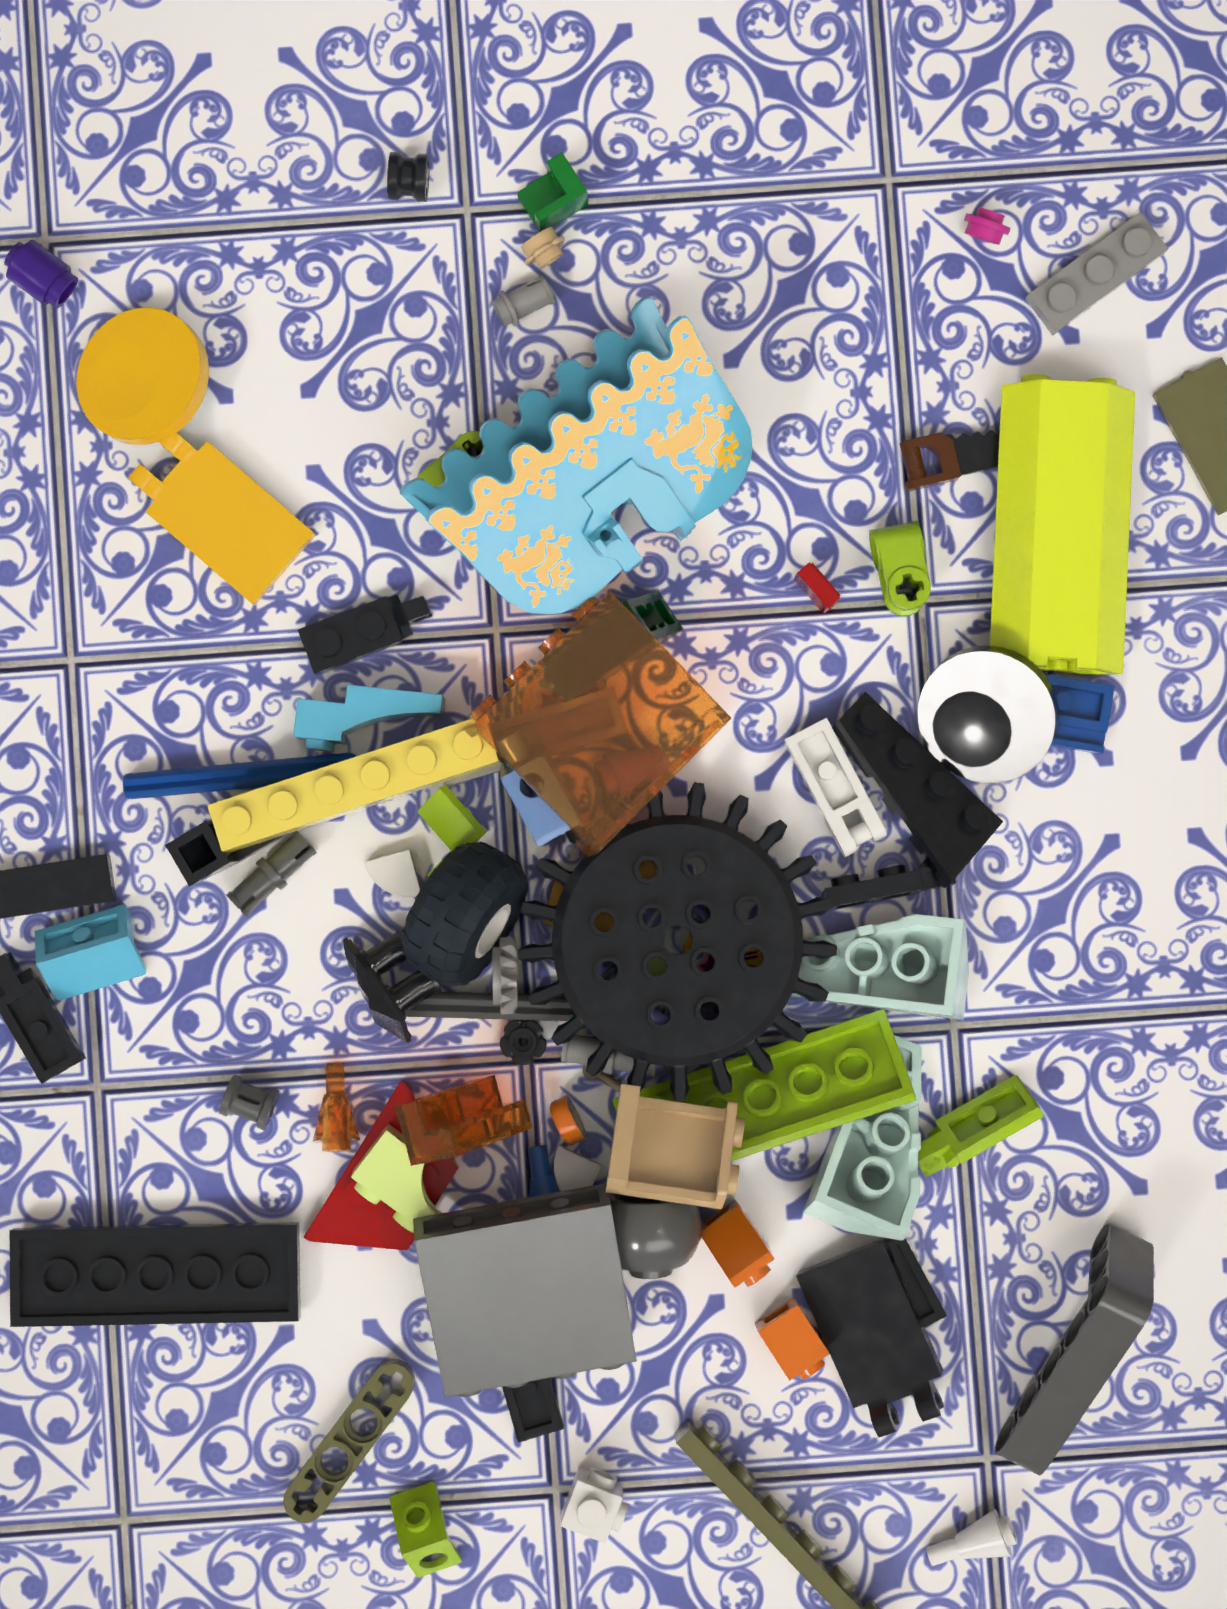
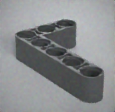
(1086, 1353)

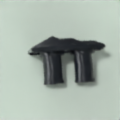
(388, 1003)

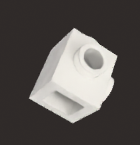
(594, 1504)

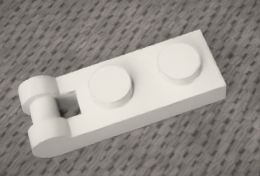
(834, 785)

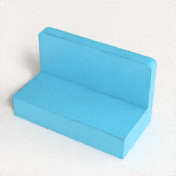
(88, 953)

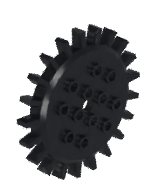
(745, 996)

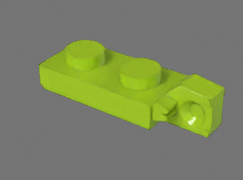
(978, 1125)

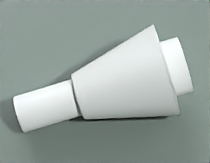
(982, 1539)

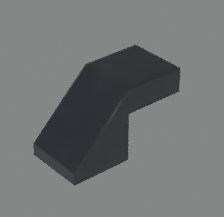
(200, 854)

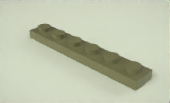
(769, 1518)

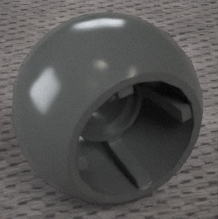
(654, 1234)

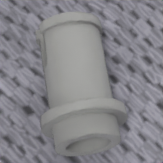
(522, 301)

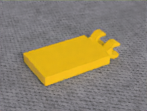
(224, 517)

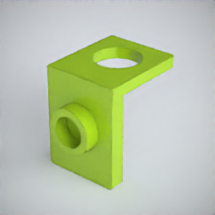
(450, 820)
(422, 1529)

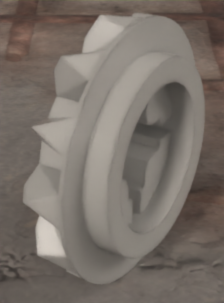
(505, 975)

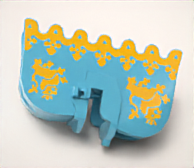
(631, 429)

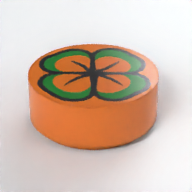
(567, 1120)

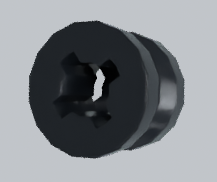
(408, 176)

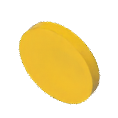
(142, 376)

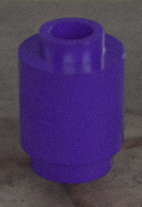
(40, 273)

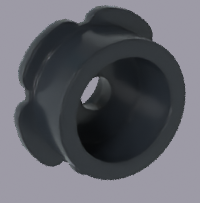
(523, 1054)

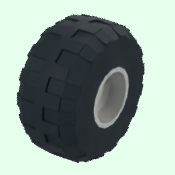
(463, 913)

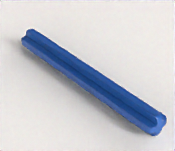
(223, 776)

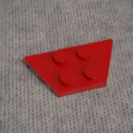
(354, 1220)

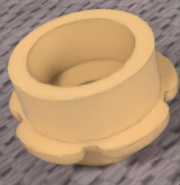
(543, 248)

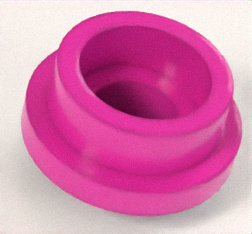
(986, 226)

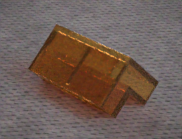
(459, 1120)

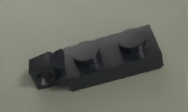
(361, 631)
(891, 883)
(36, 1021)

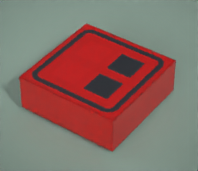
(817, 587)

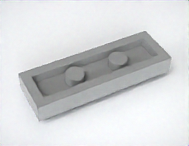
(1096, 273)

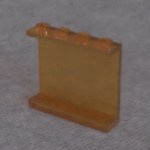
(599, 721)

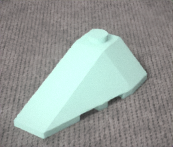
(896, 966)
(871, 1167)

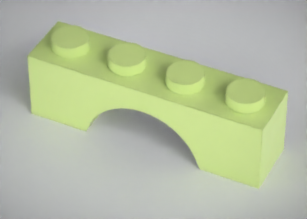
(389, 1177)

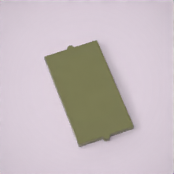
(1198, 419)

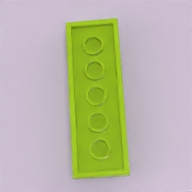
(813, 1085)

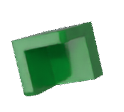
(554, 194)

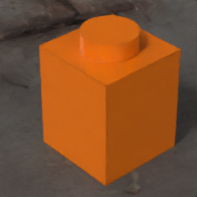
(793, 1340)

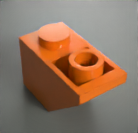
(737, 1245)

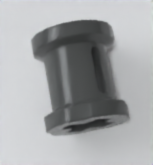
(249, 1102)

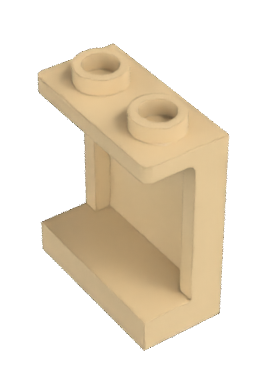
(674, 1150)

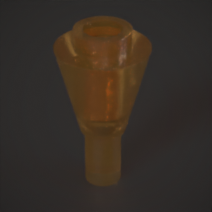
(335, 1121)

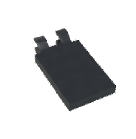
(874, 1333)

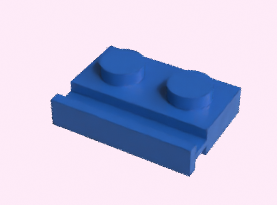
(1082, 713)

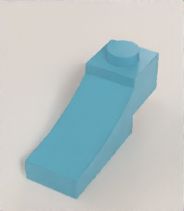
(330, 722)

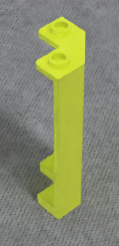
(1063, 523)

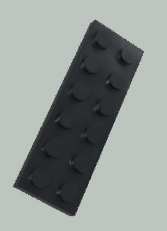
(155, 1274)

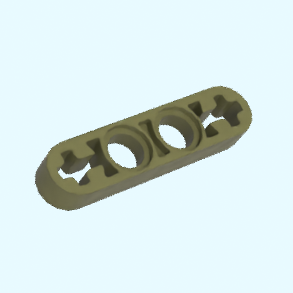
(348, 1439)

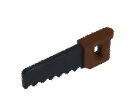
(954, 457)

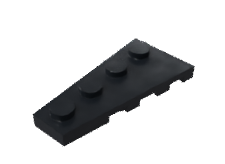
(931, 801)

